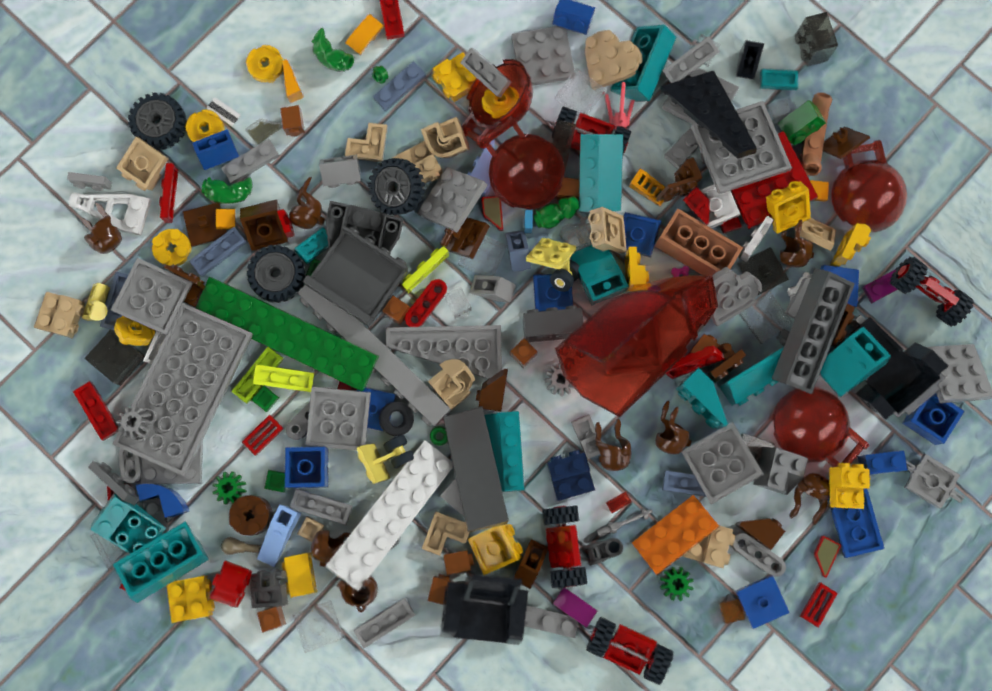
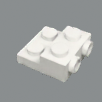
(721, 206)

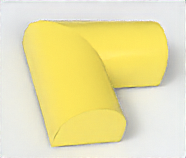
(95, 306)

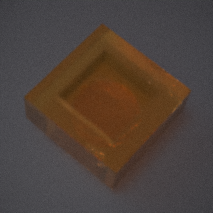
(732, 611)

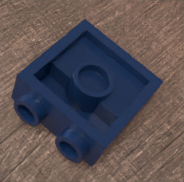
(570, 475)

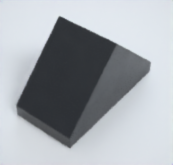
(749, 59)

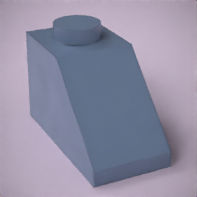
(518, 251)

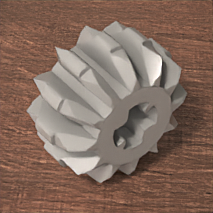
(553, 380)
(128, 419)

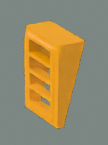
(292, 87)
(640, 188)

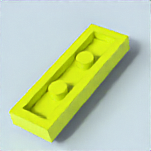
(425, 269)
(283, 378)

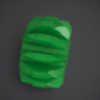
(229, 480)
(681, 579)

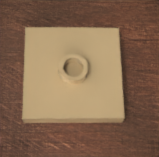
(818, 233)

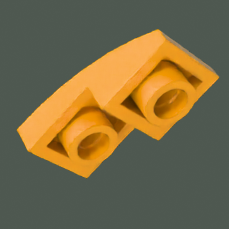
(364, 34)

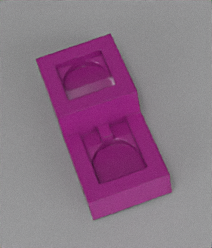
(575, 607)

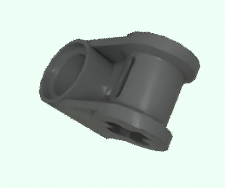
(602, 550)

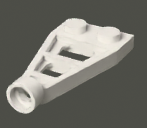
(135, 214)

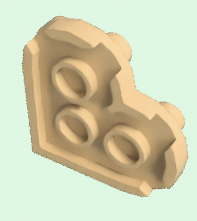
(610, 59)

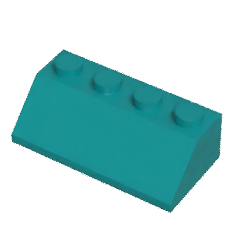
(655, 46)
(601, 172)
(751, 380)
(507, 449)
(160, 562)

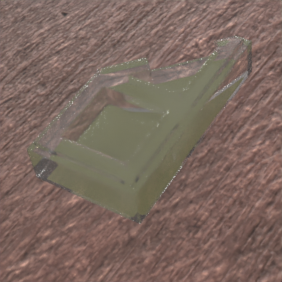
(262, 130)

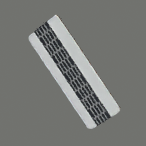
(223, 111)

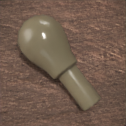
(233, 546)

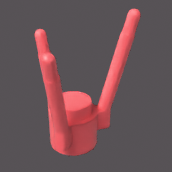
(620, 118)

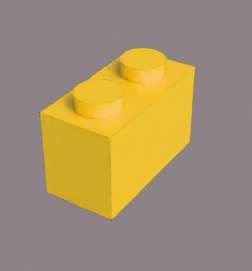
(299, 575)

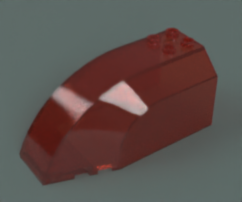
(636, 340)

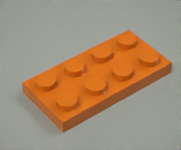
(675, 534)

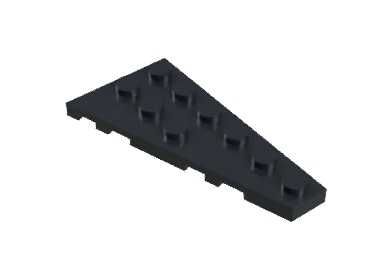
(711, 108)

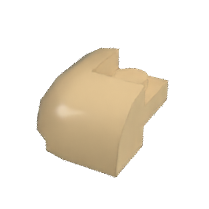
(446, 138)
(452, 382)

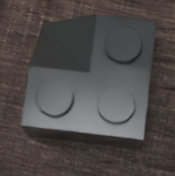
(780, 469)

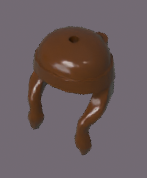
(309, 213)
(103, 236)
(797, 250)
(674, 437)
(613, 457)
(815, 486)
(325, 547)
(359, 598)

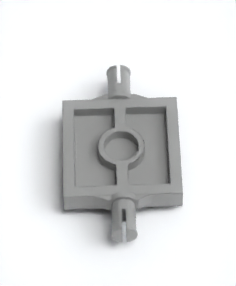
(932, 481)

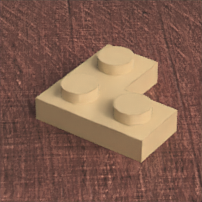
(373, 147)
(441, 528)

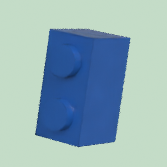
(573, 16)
(215, 149)
(884, 462)

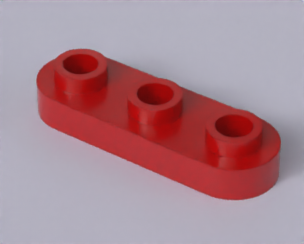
(428, 295)

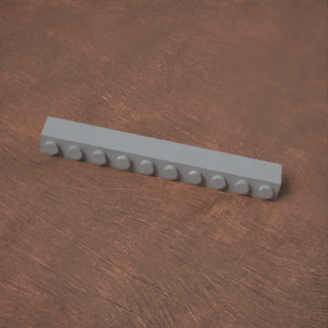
(388, 365)

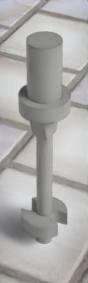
(613, 527)

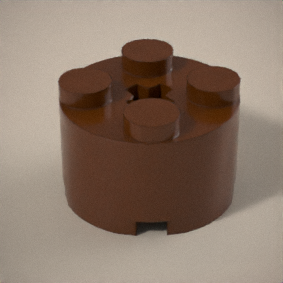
(241, 521)

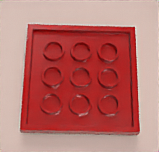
(752, 197)

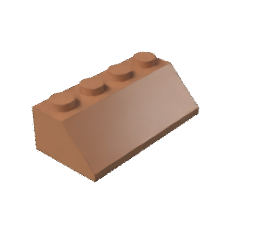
(697, 245)

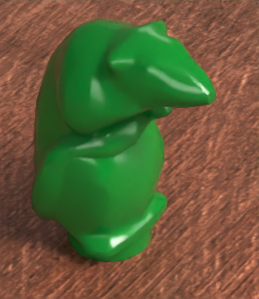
(331, 58)
(220, 192)
(554, 213)

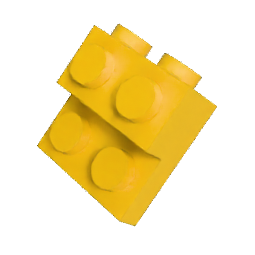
(453, 77)
(789, 206)
(851, 242)
(634, 274)
(848, 485)
(495, 548)
(190, 599)

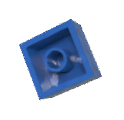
(934, 420)
(306, 467)

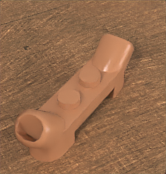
(813, 144)

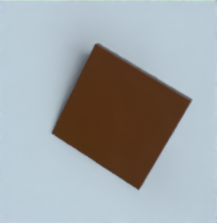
(844, 142)
(202, 224)

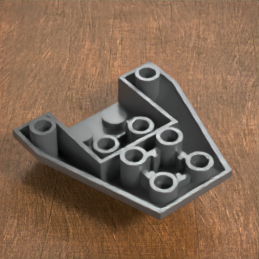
(377, 226)

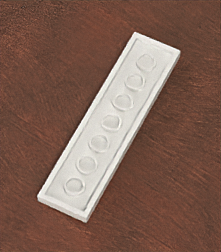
(390, 516)

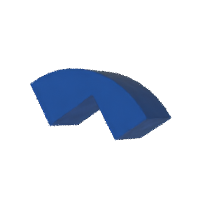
(170, 500)

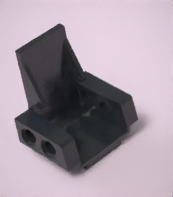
(905, 379)
(485, 609)

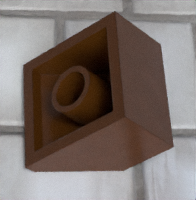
(262, 225)

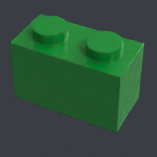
(802, 122)

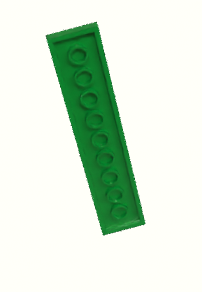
(289, 334)

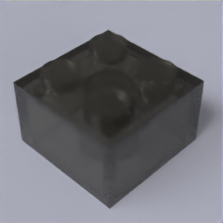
(816, 39)
(115, 359)

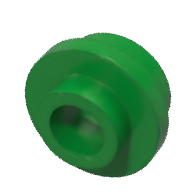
(380, 74)
(434, 431)

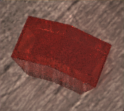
(618, 502)

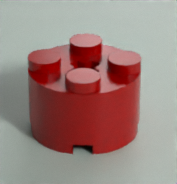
(230, 584)

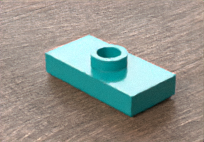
(779, 79)
(313, 246)

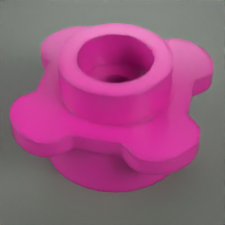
(684, 271)

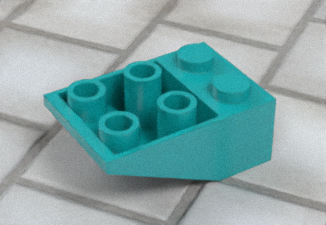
(599, 274)
(853, 362)
(702, 395)
(126, 525)

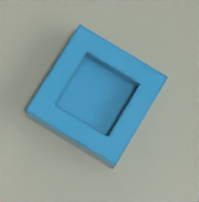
(528, 225)

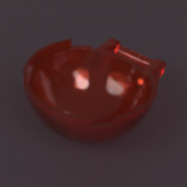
(520, 80)
(524, 168)
(869, 190)
(815, 426)

